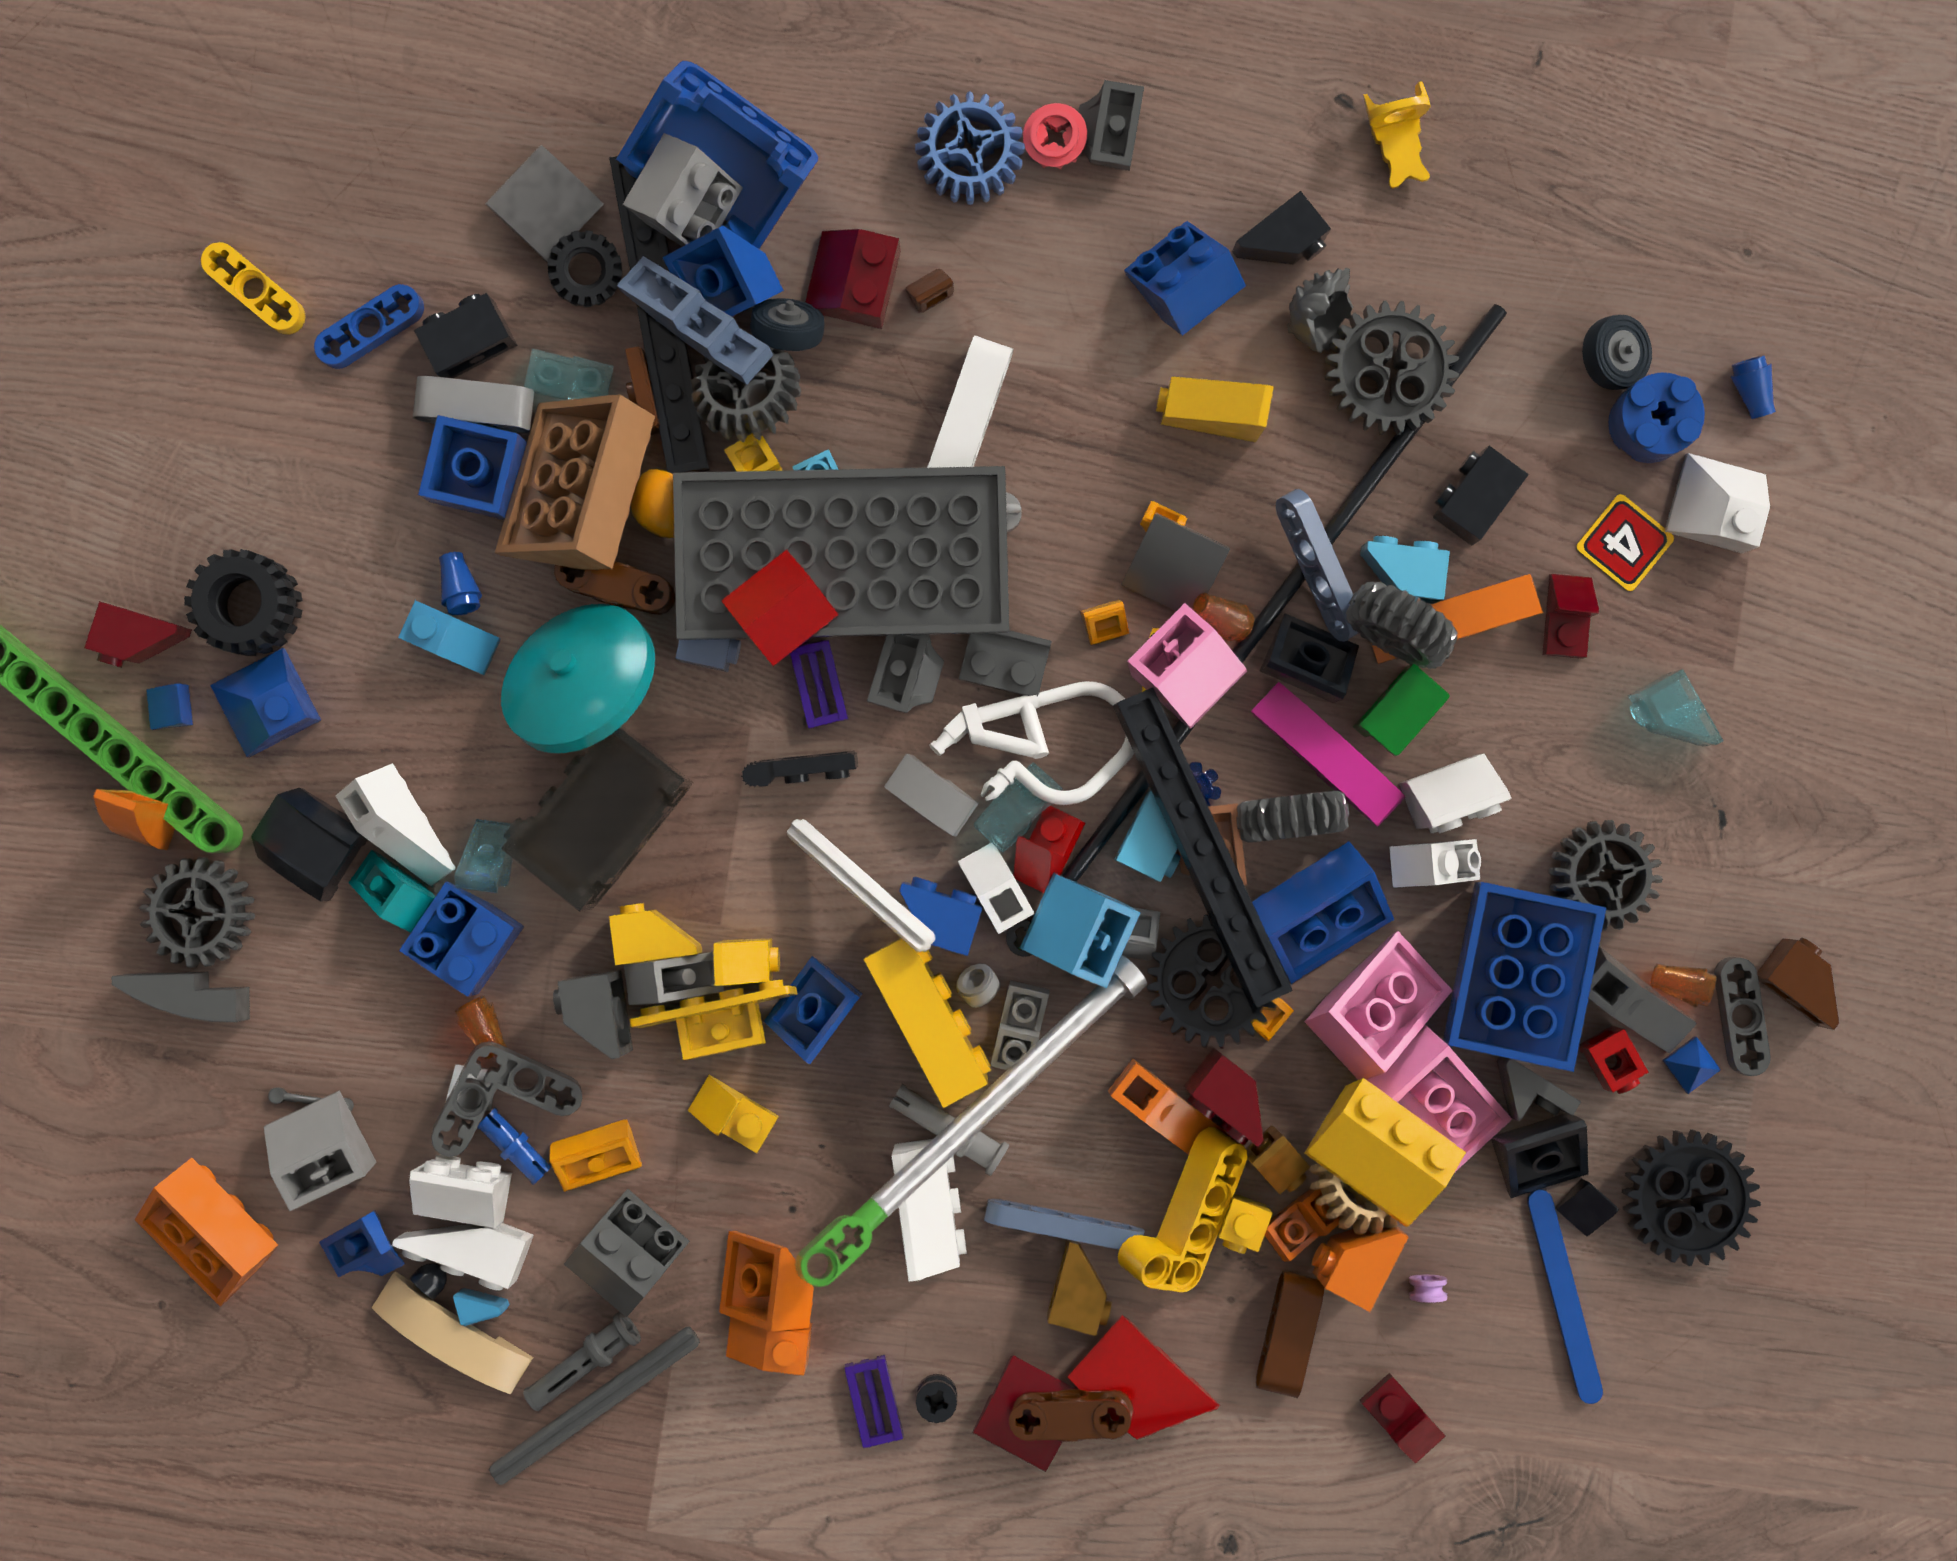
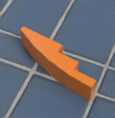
(1485, 609)

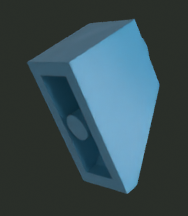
(449, 637)

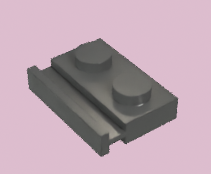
(1006, 662)

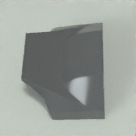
(1112, 124)
(906, 673)

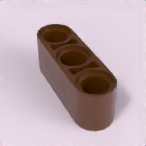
(1290, 1334)

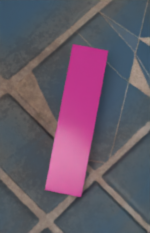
(1328, 754)

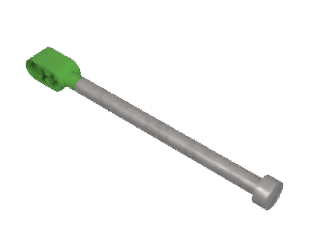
(1125, 981)

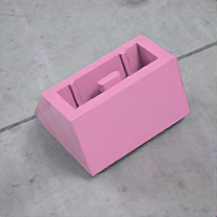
(1186, 665)

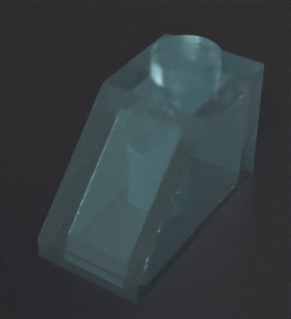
(1674, 710)

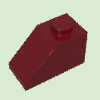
(130, 636)

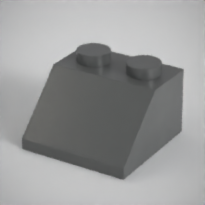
(596, 1011)

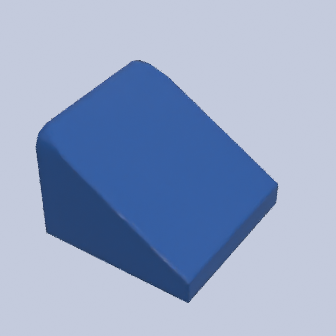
(169, 706)

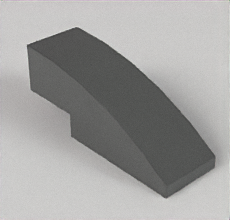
(187, 995)

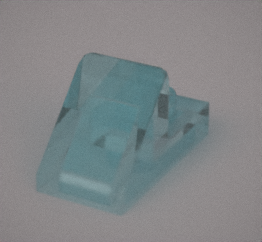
(483, 862)

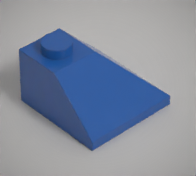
(725, 270)
(265, 702)

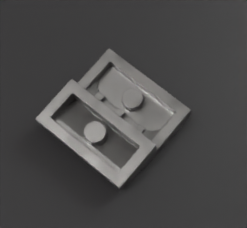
(544, 202)

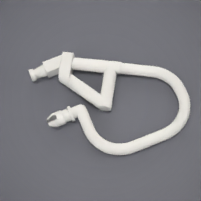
(971, 721)

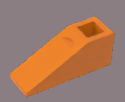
(1159, 1106)

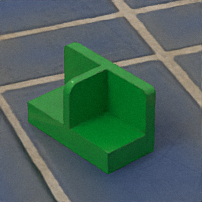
(1402, 709)

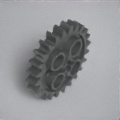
(1426, 374)

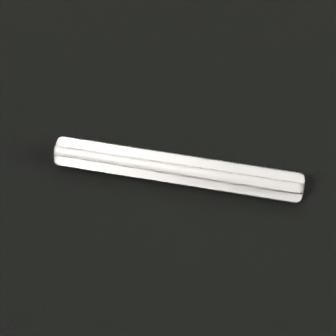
(861, 885)

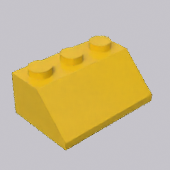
(1384, 1152)

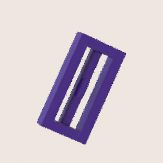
(827, 717)
(866, 1366)

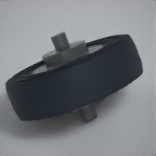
(787, 324)
(1617, 352)

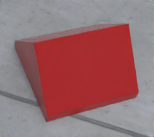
(780, 607)

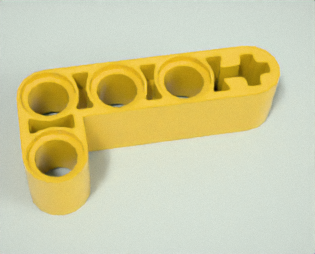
(1193, 1218)

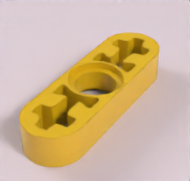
(268, 315)

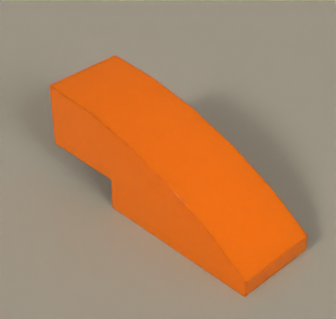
(134, 817)

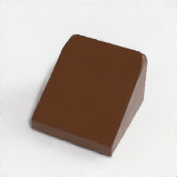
(930, 290)

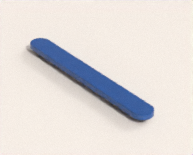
(1565, 1296)

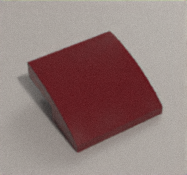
(993, 1422)

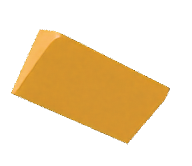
(594, 1155)

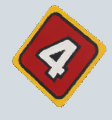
(1625, 542)

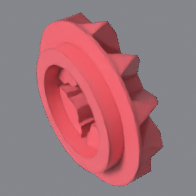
(1059, 118)

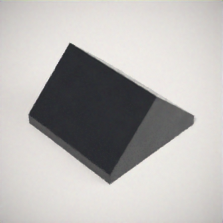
(1310, 659)
(1542, 1154)

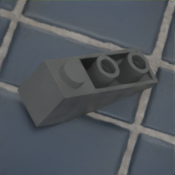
(1637, 1003)

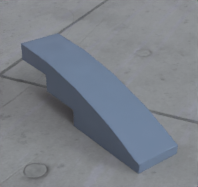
(694, 320)

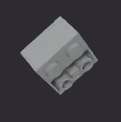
(682, 192)
(316, 1151)

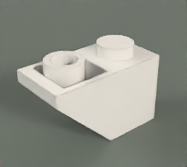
(1435, 863)
(996, 887)

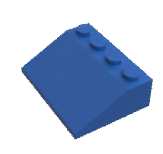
(1524, 976)

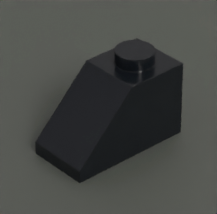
(1286, 234)

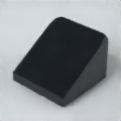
(1586, 1207)

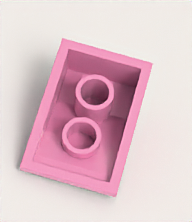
(1379, 1008)
(1443, 1093)

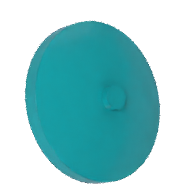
(578, 678)

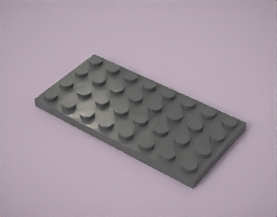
(880, 544)

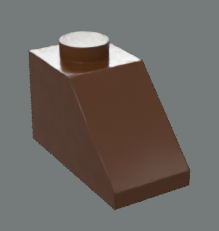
(1802, 980)

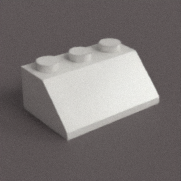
(928, 1218)

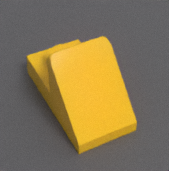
(732, 1114)

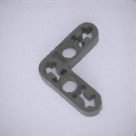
(502, 1079)

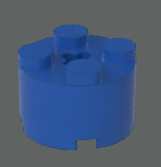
(1672, 400)

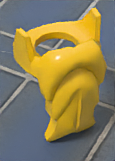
(1397, 131)

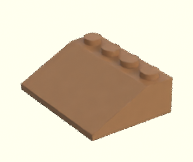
(576, 482)

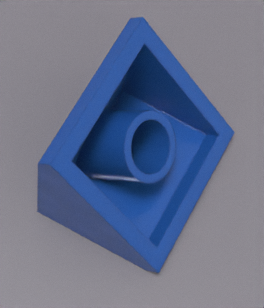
(816, 1012)

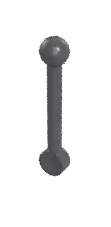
(279, 1095)

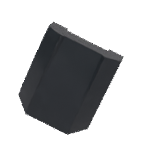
(307, 842)

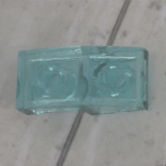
(566, 376)
(1013, 811)

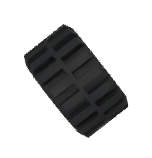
(211, 598)

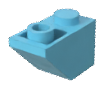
(1413, 568)

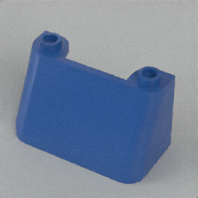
(734, 135)

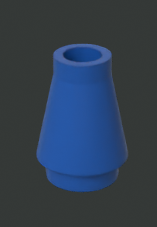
(1755, 385)
(458, 586)

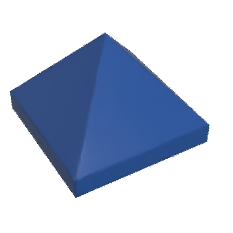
(1691, 1065)

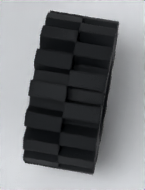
(592, 244)

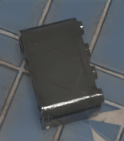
(597, 818)

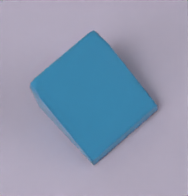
(478, 1306)

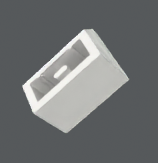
(1454, 791)
(460, 1191)

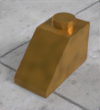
(1278, 1161)
(1078, 1294)

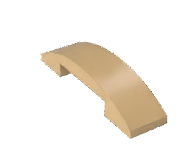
(441, 1335)

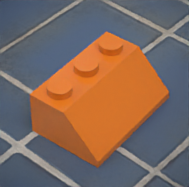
(206, 1230)

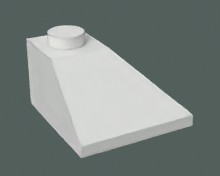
(1719, 504)

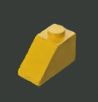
(648, 936)
(745, 961)

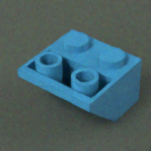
(1080, 930)

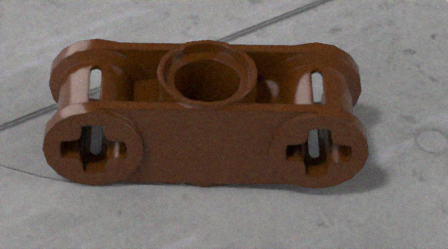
(620, 587)
(1071, 1415)

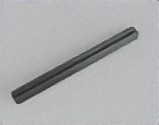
(594, 1405)

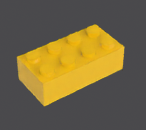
(928, 1021)

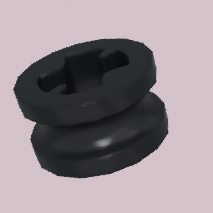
(1011, 938)

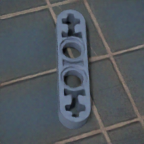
(1317, 561)
(1059, 1223)

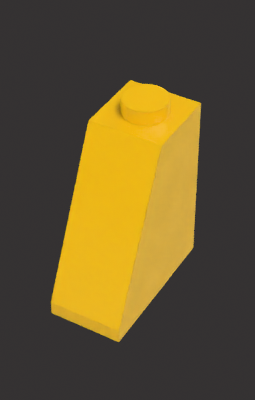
(1216, 407)

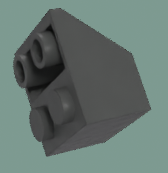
(626, 1252)

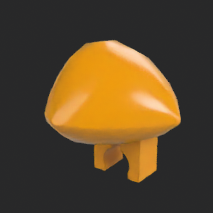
(654, 502)

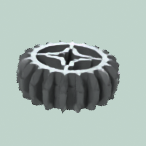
(757, 403)
(1401, 625)
(1292, 816)
(1600, 858)
(194, 927)

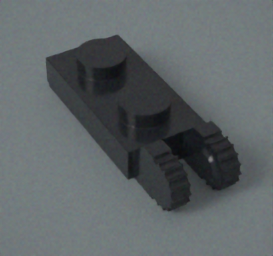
(798, 768)

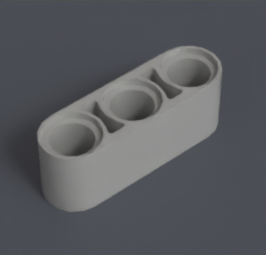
(475, 402)

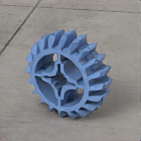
(983, 141)

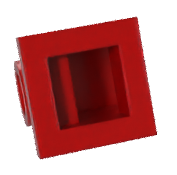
(1629, 1065)

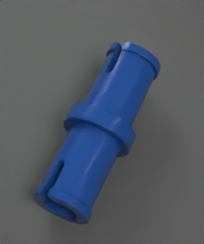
(514, 1146)

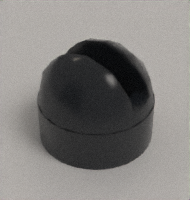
(429, 1279)

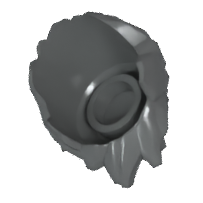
(1320, 309)

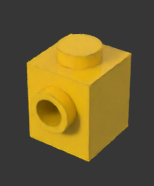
(1244, 1224)

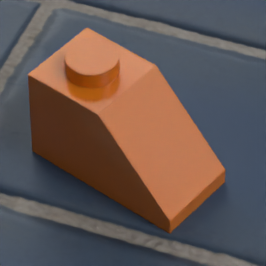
(769, 1351)

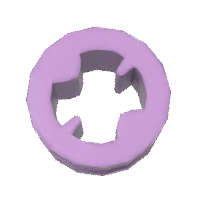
(1428, 1288)

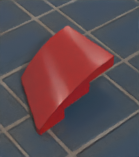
(1147, 1375)

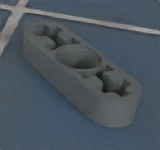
(1749, 985)

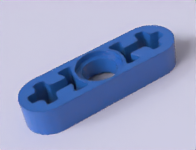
(349, 351)

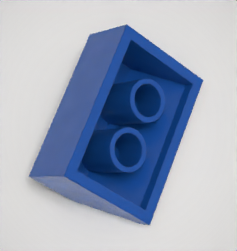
(1323, 911)

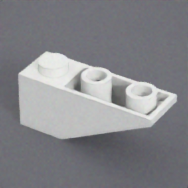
(392, 820)
(471, 1249)

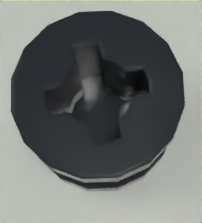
(939, 1390)

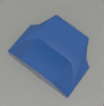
(361, 1248)

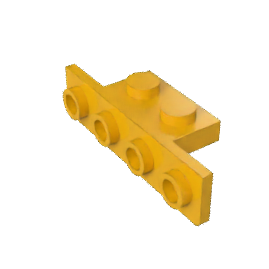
(719, 1024)

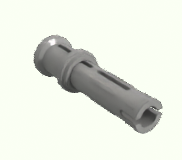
(979, 1148)

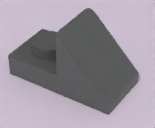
(1523, 1085)

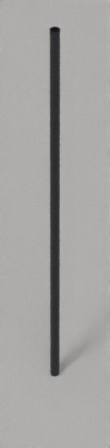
(1286, 591)

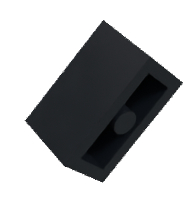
(465, 336)
(1479, 495)

